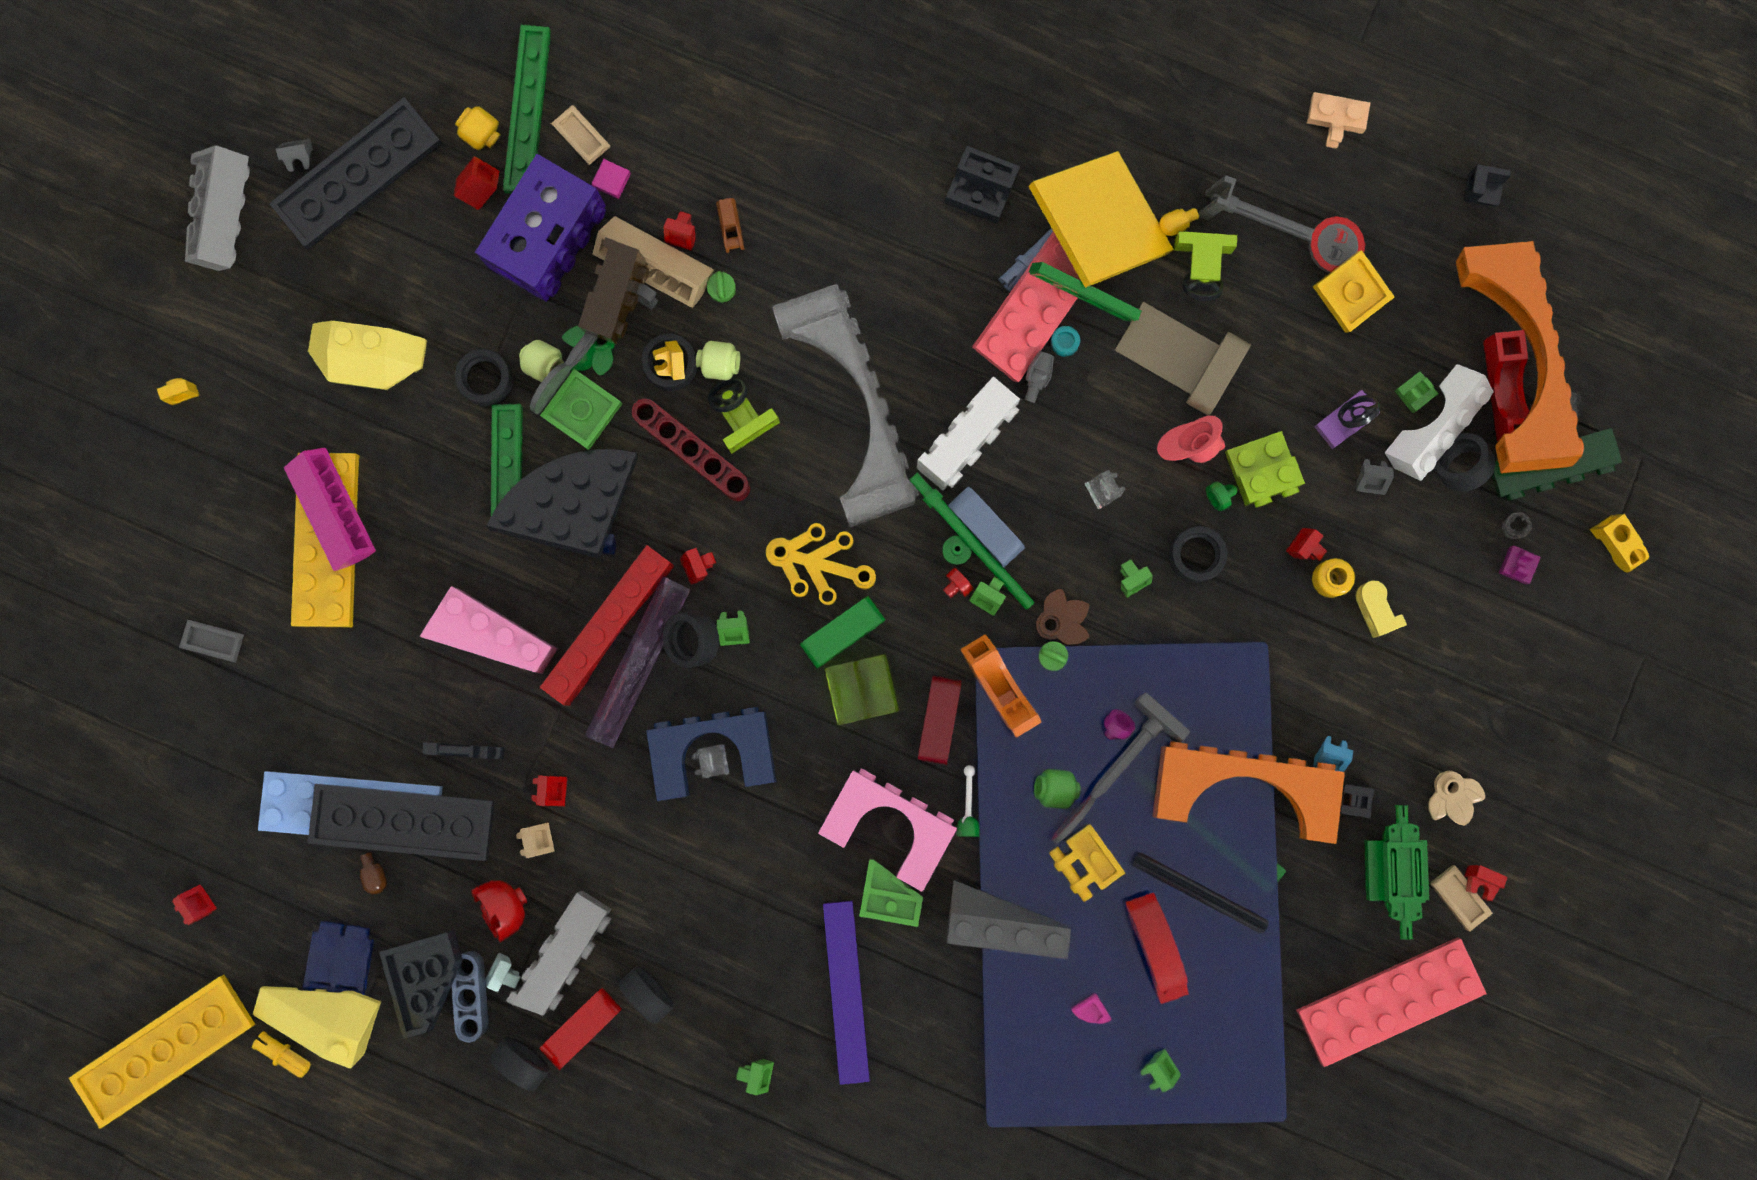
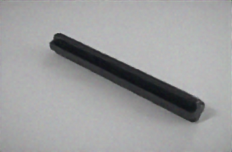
(1200, 893)

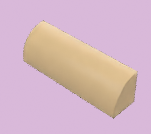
(668, 267)

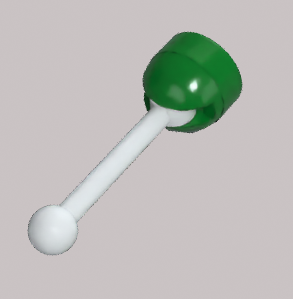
(968, 825)

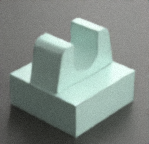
(501, 974)

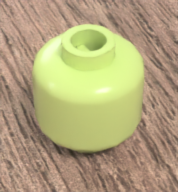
(539, 359)
(718, 360)

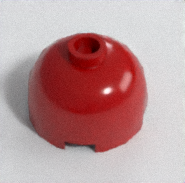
(501, 907)

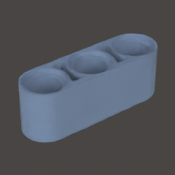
(986, 526)
(464, 1010)

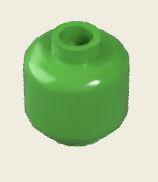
(1057, 788)

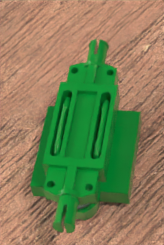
(1398, 871)

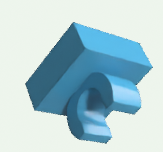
(1334, 755)

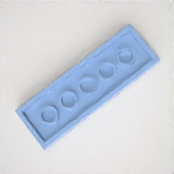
(289, 798)

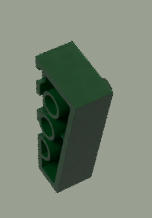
(1598, 456)

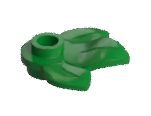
(598, 356)

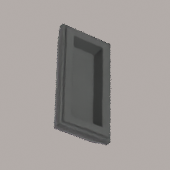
(211, 641)

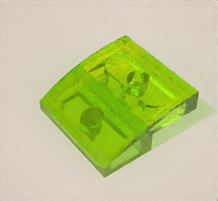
(861, 689)

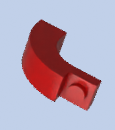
(1159, 947)

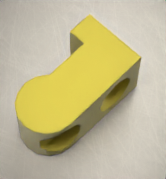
(1376, 610)

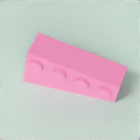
(479, 629)

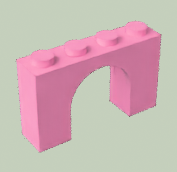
(930, 831)

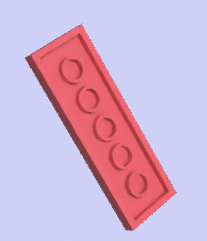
(1027, 316)
(1391, 1002)

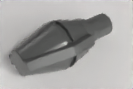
(1038, 375)

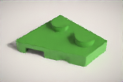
(889, 897)

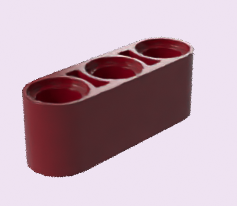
(939, 720)

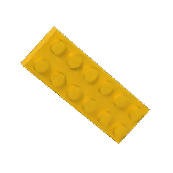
(318, 592)
(162, 1051)

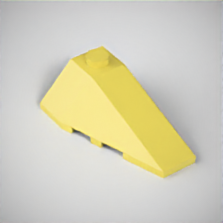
(322, 1021)

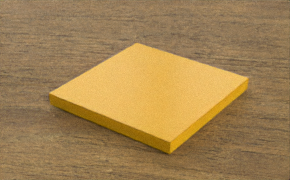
(1100, 218)

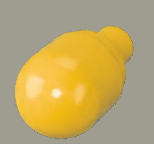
(1177, 221)

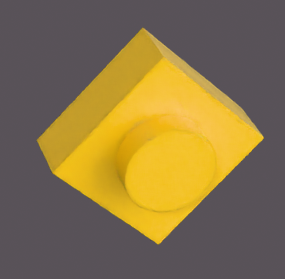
(177, 391)

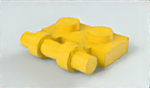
(1095, 858)

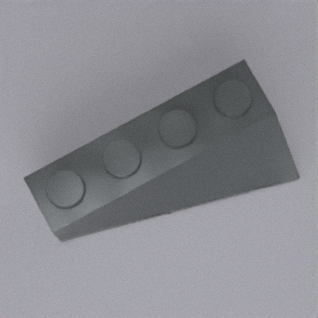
(996, 924)

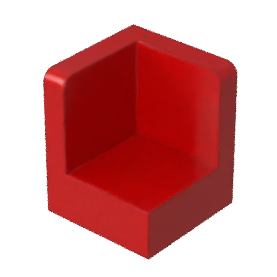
(476, 183)

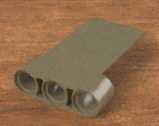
(1183, 356)

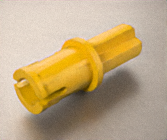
(281, 1055)

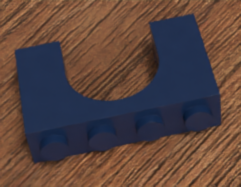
(670, 744)

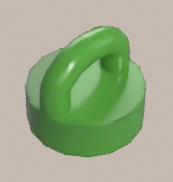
(721, 287)
(1053, 656)

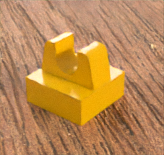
(673, 359)

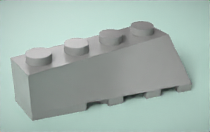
(215, 207)
(561, 955)

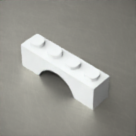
(1419, 450)

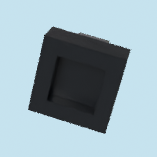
(1356, 801)

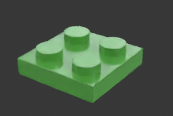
(581, 409)

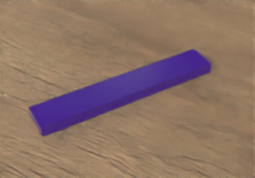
(846, 992)

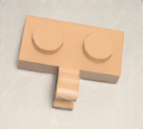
(1338, 115)

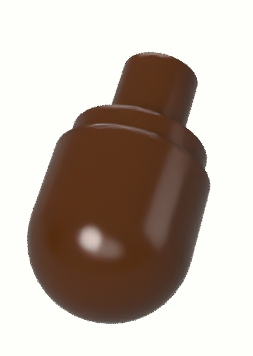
(372, 875)

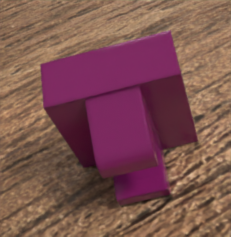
(1519, 565)

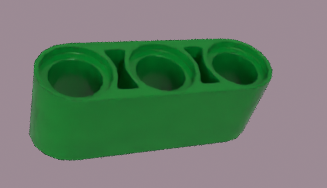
(842, 632)

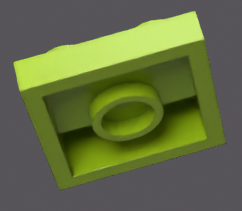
(1265, 470)

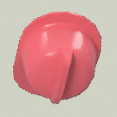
(1195, 440)

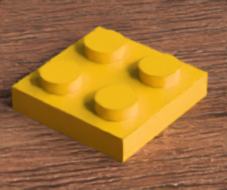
(1353, 291)

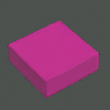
(611, 178)

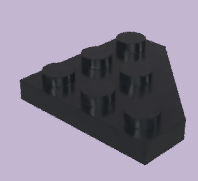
(420, 979)

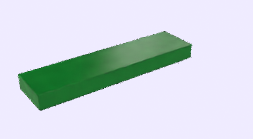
(1089, 294)
(505, 450)

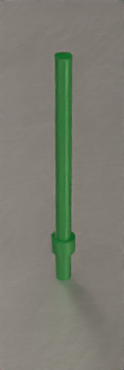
(933, 498)

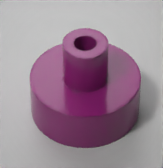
(1118, 725)

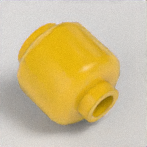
(477, 128)
(1337, 569)

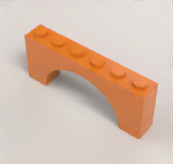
(1310, 790)

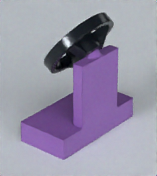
(1348, 418)

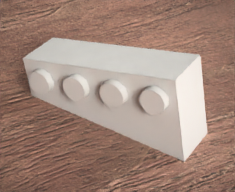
(968, 434)

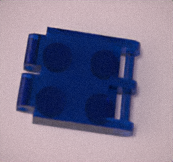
(339, 958)

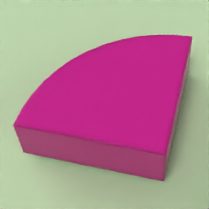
(1091, 1010)

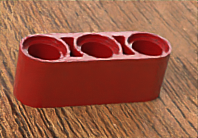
(580, 1028)

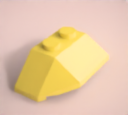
(365, 354)

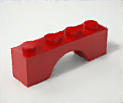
(1506, 361)

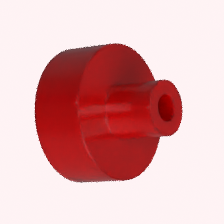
(958, 583)

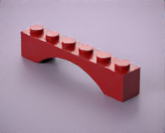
(592, 643)

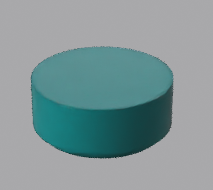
(1065, 341)

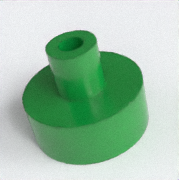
(952, 556)

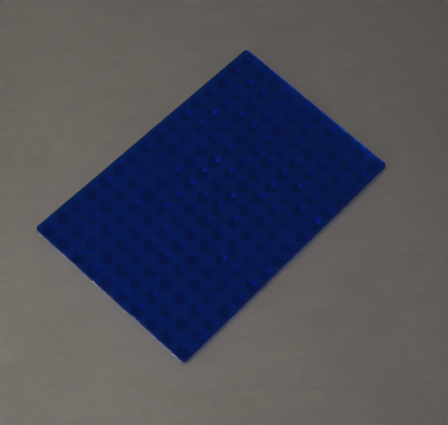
(1229, 1029)

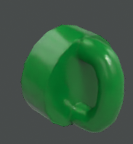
(1220, 495)

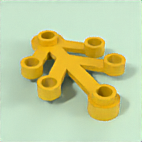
(815, 562)

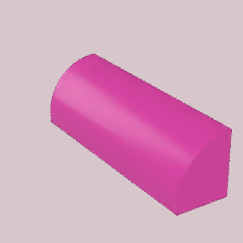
(329, 508)

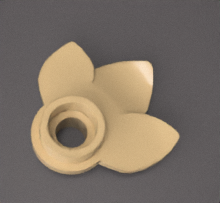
(1458, 800)

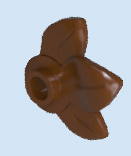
(1067, 618)

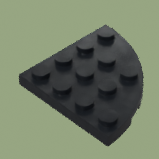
(568, 501)

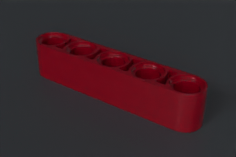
(684, 437)

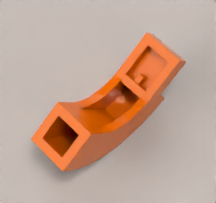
(1000, 686)

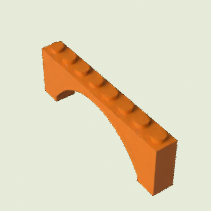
(1514, 281)

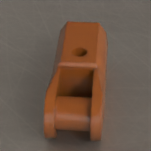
(729, 222)

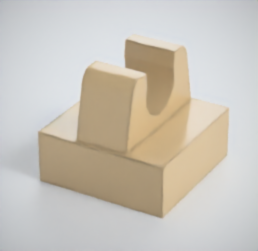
(536, 840)

